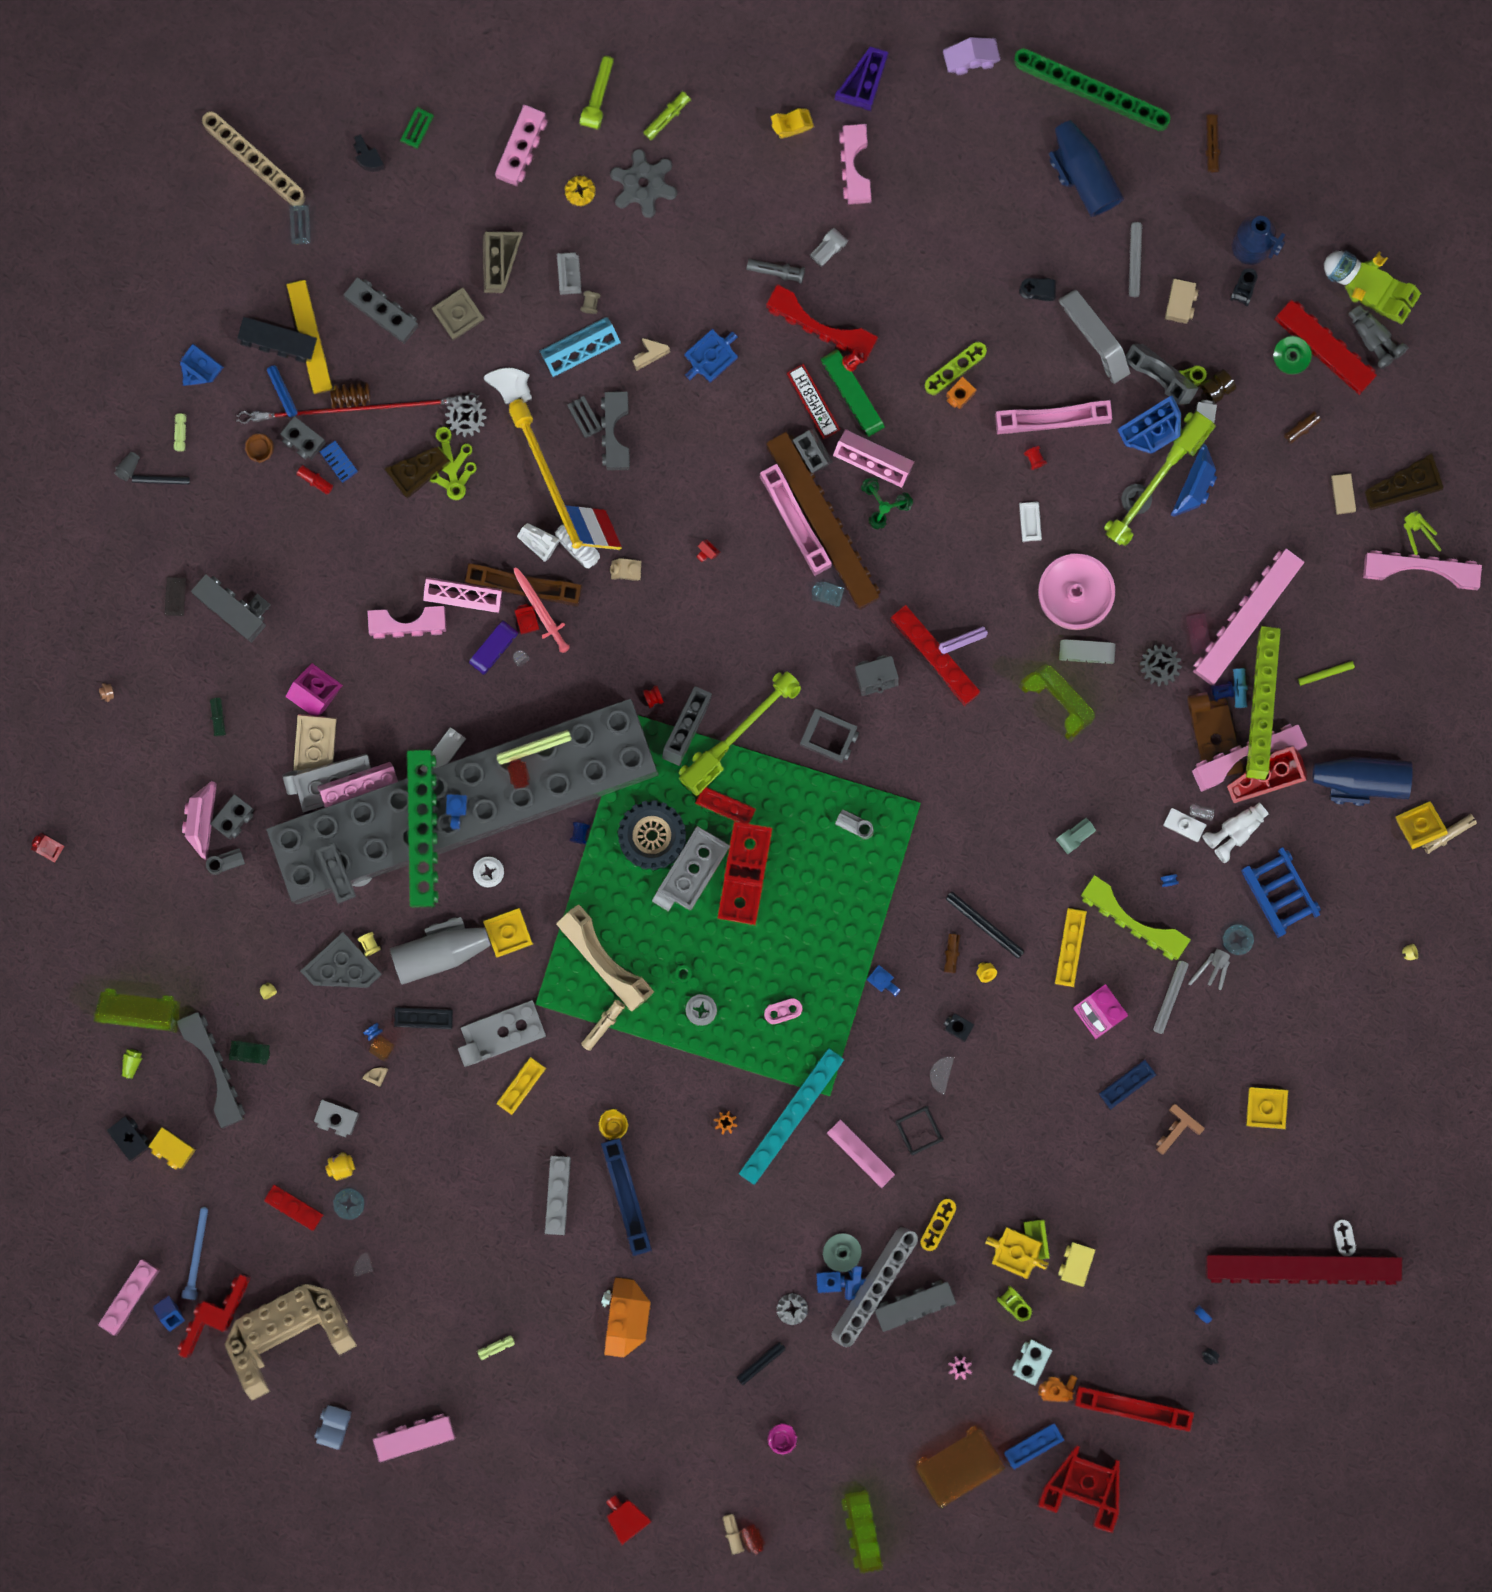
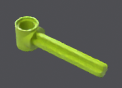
(592, 115)

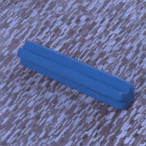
(282, 391)

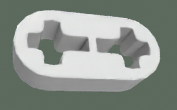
(1339, 1238)

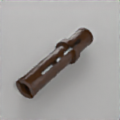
(1213, 165)

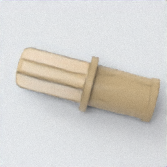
(733, 1534)

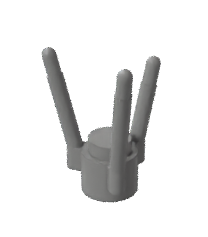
(1220, 961)

